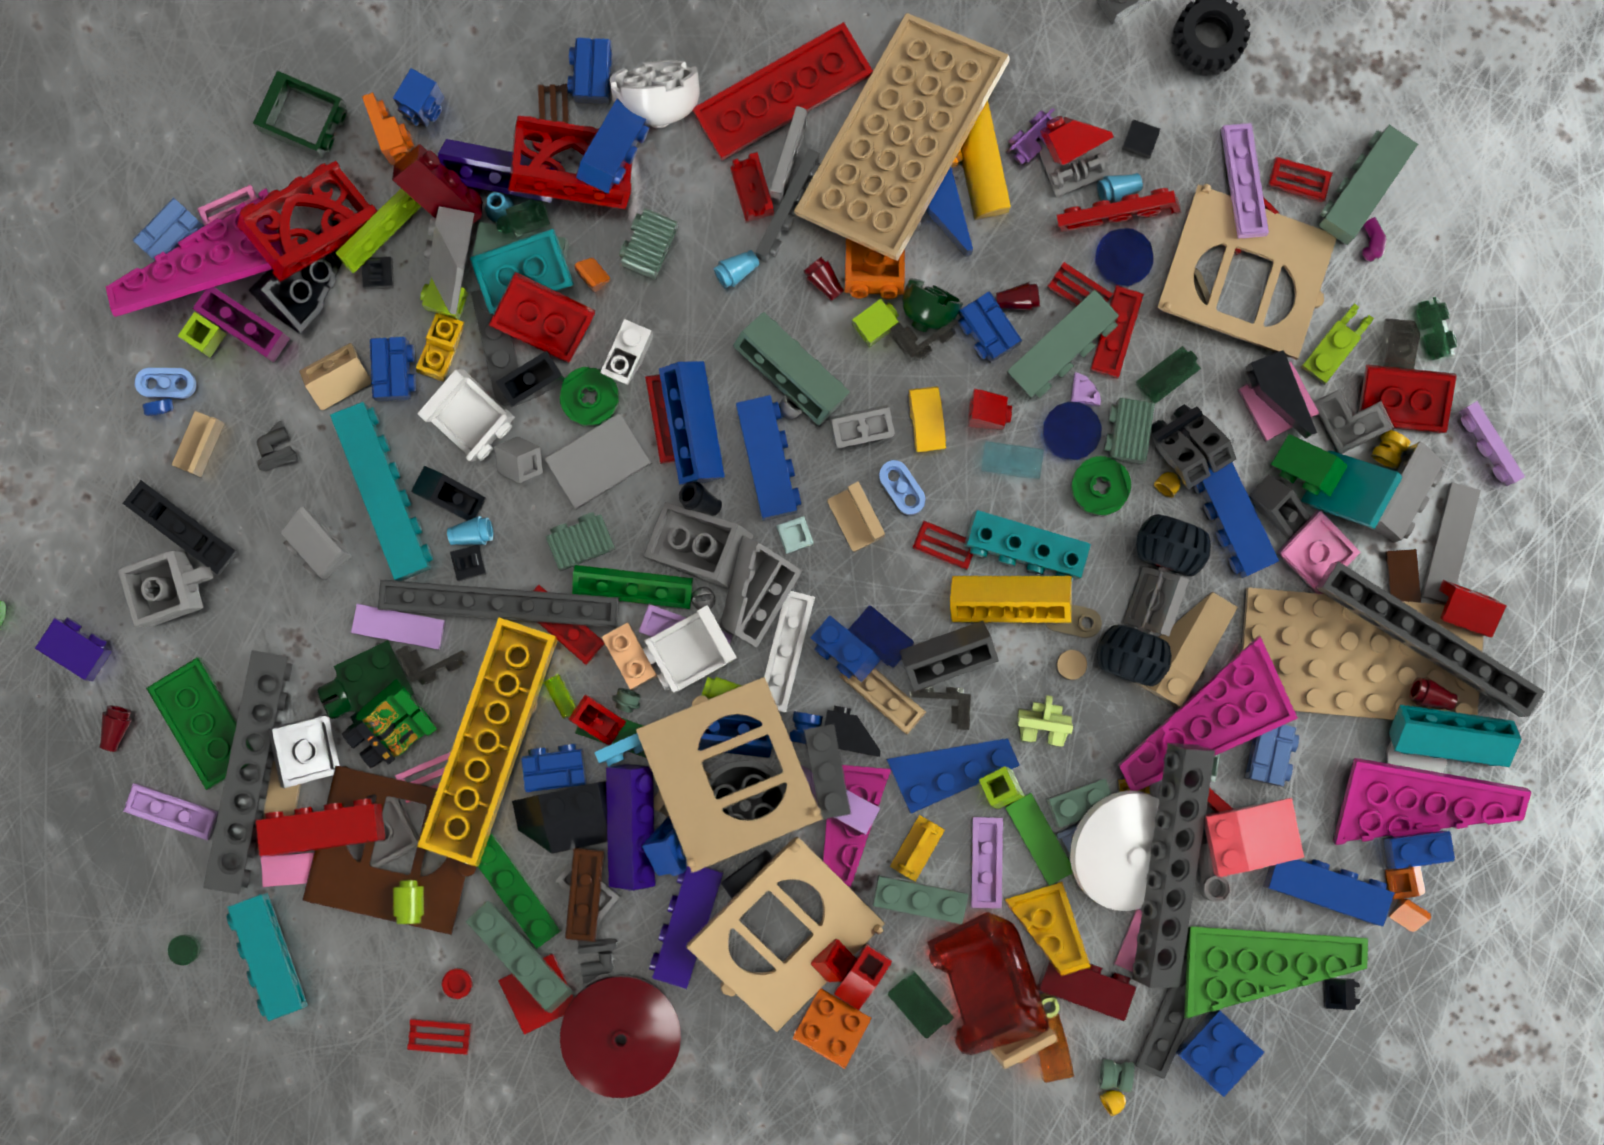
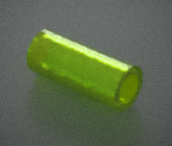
(560, 696)

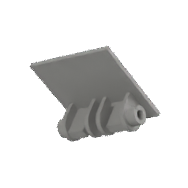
(1076, 173)

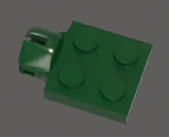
(361, 680)

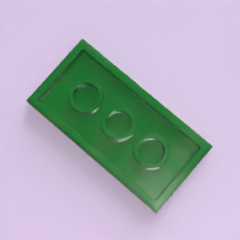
(198, 719)

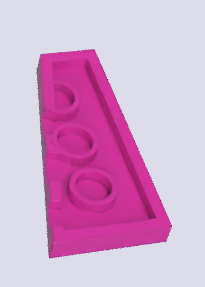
(842, 842)

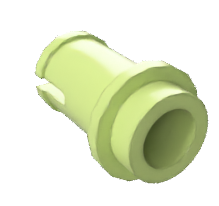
(1054, 1009)

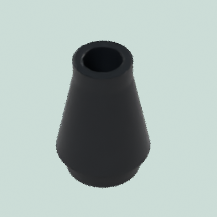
(698, 498)

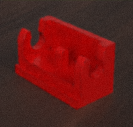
(752, 188)

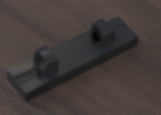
(179, 527)

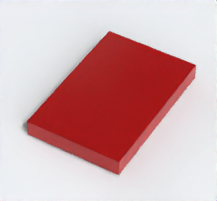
(542, 317)
(1410, 396)

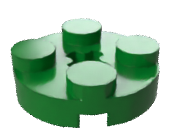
(585, 413)
(1109, 471)

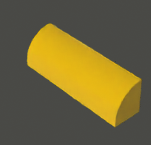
(984, 169)
(1011, 599)

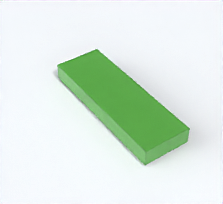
(1039, 839)

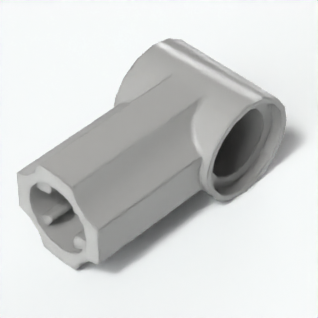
(1207, 875)

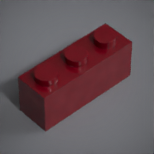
(433, 184)
(1090, 989)

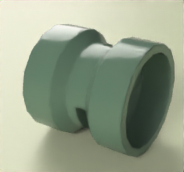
(1116, 1075)

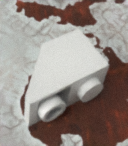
(627, 352)

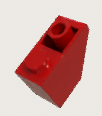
(863, 976)

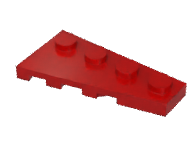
(1121, 211)

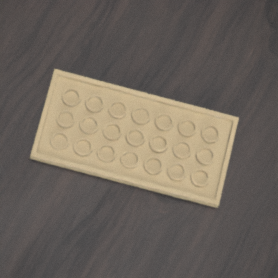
(902, 136)
(1342, 662)

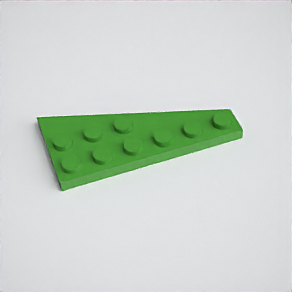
(1248, 965)

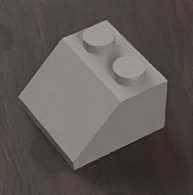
(315, 544)

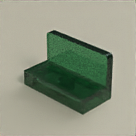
(920, 1004)

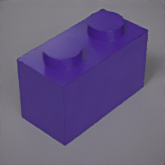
(73, 648)

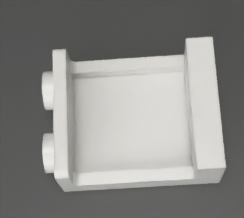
(467, 415)
(689, 650)

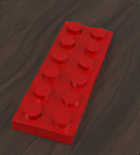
(772, 93)

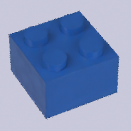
(1219, 1052)

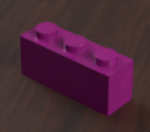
(241, 323)

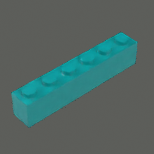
(381, 492)

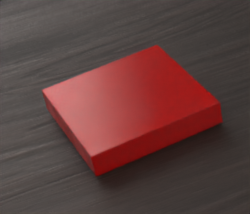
(525, 1007)

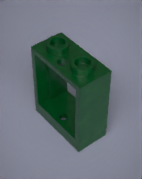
(275, 100)

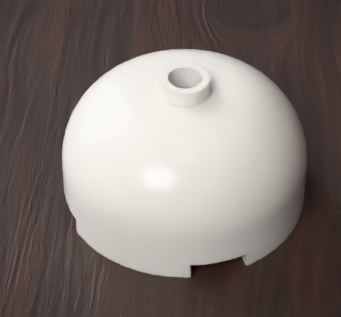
(658, 98)

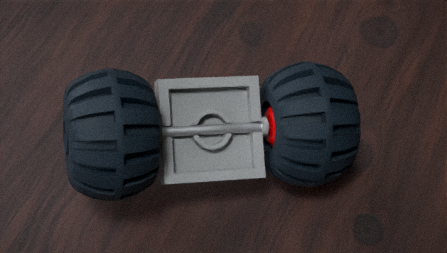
(1156, 600)

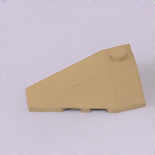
(1191, 645)

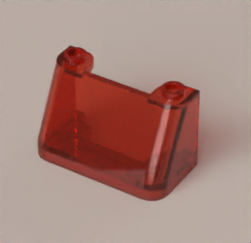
(990, 983)

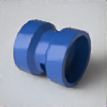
(802, 722)

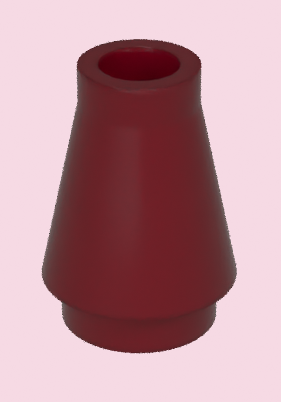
(823, 278)
(1019, 297)
(1431, 694)
(114, 725)

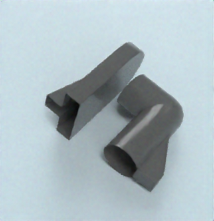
(270, 458)
(605, 965)

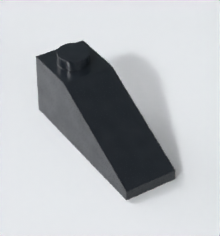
(1278, 388)

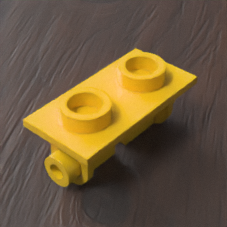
(917, 848)

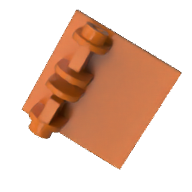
(832, 1028)

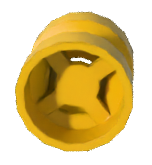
(1390, 449)

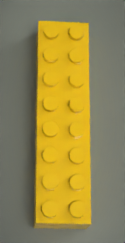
(488, 742)

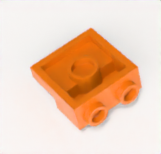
(391, 136)
(872, 272)

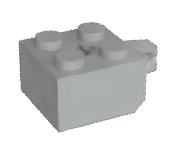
(162, 588)

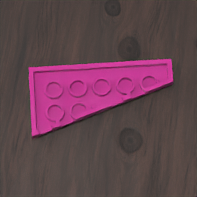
(201, 261)
(1227, 711)
(1413, 801)

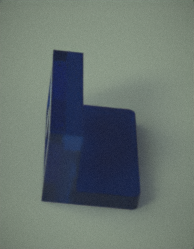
(881, 636)

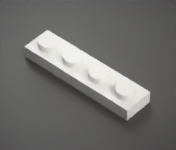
(788, 646)

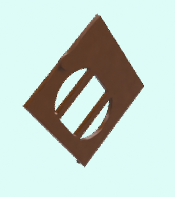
(357, 887)

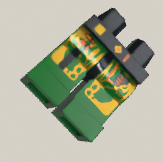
(388, 724)

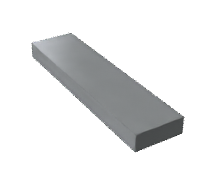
(1450, 540)

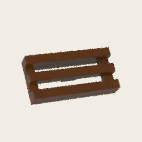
(553, 89)

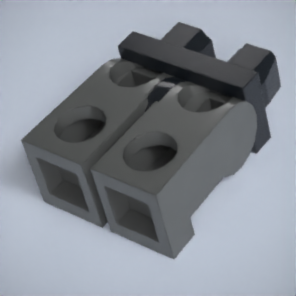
(1192, 445)

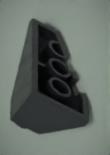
(301, 295)

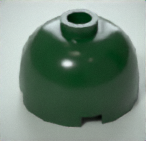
(929, 305)

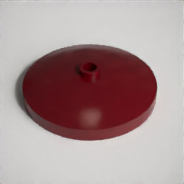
(614, 1008)

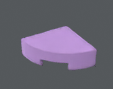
(1084, 391)

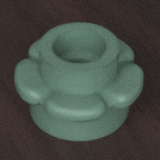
(626, 700)

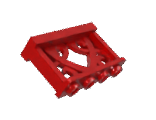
(557, 183)
(298, 256)

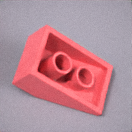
(1253, 837)

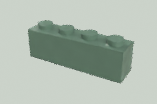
(1367, 185)
(1063, 344)
(791, 368)
(519, 957)

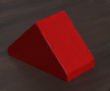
(597, 720)

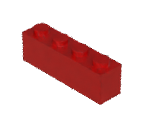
(320, 829)

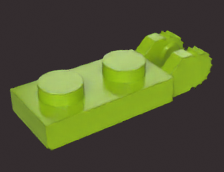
(1335, 346)

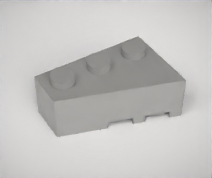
(756, 591)

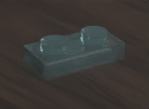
(1012, 460)

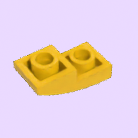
(440, 347)
(927, 419)

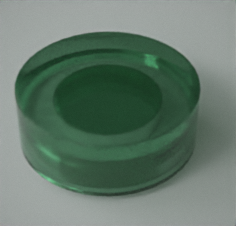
(183, 949)

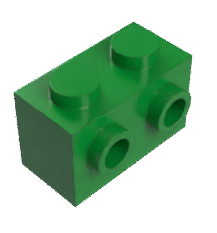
(1309, 465)

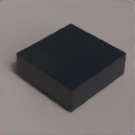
(1141, 138)

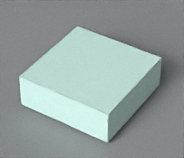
(795, 535)

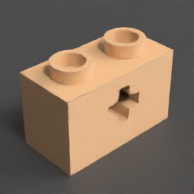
(629, 656)

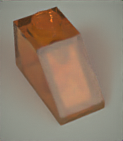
(1055, 1059)

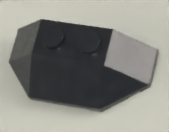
(564, 817)

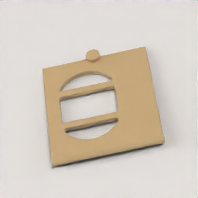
(1289, 244)
(696, 814)
(793, 982)

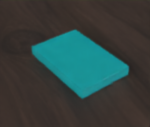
(533, 257)
(1360, 493)

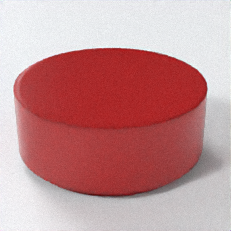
(457, 983)

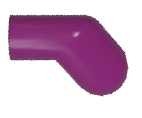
(1377, 240)

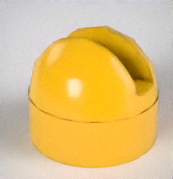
(1168, 484)
(1113, 1102)

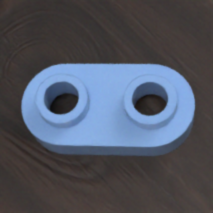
(166, 383)
(903, 487)

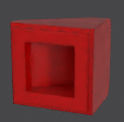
(833, 962)

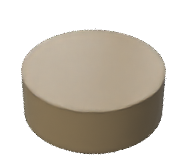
(1071, 664)

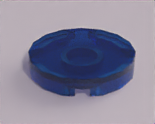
(1124, 257)
(1072, 431)

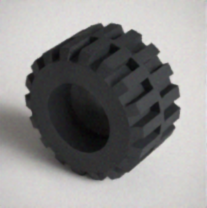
(1204, 57)

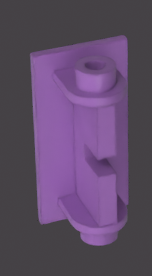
(1025, 143)

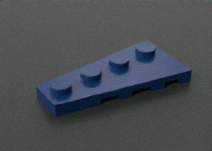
(945, 772)

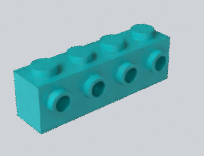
(1026, 545)
(1454, 736)
(266, 956)

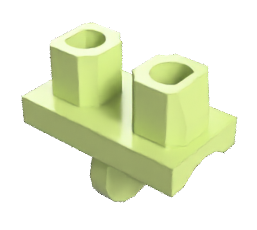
(1045, 717)

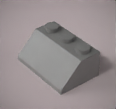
(1419, 471)

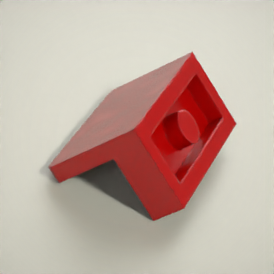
(1471, 609)

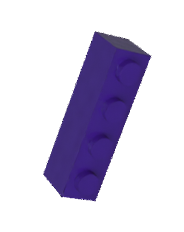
(483, 166)
(629, 826)
(689, 916)

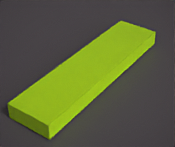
(377, 230)

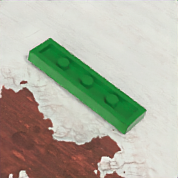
(633, 586)
(517, 894)

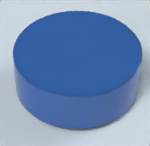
(158, 407)

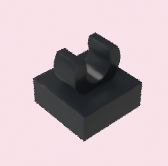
(378, 273)
(468, 562)
(1341, 993)

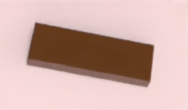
(1403, 575)
(584, 894)

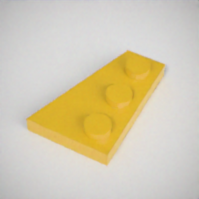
(1052, 926)

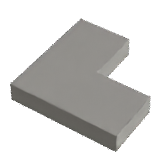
(1347, 428)

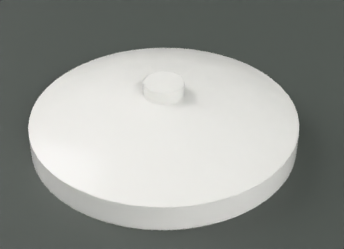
(1114, 849)

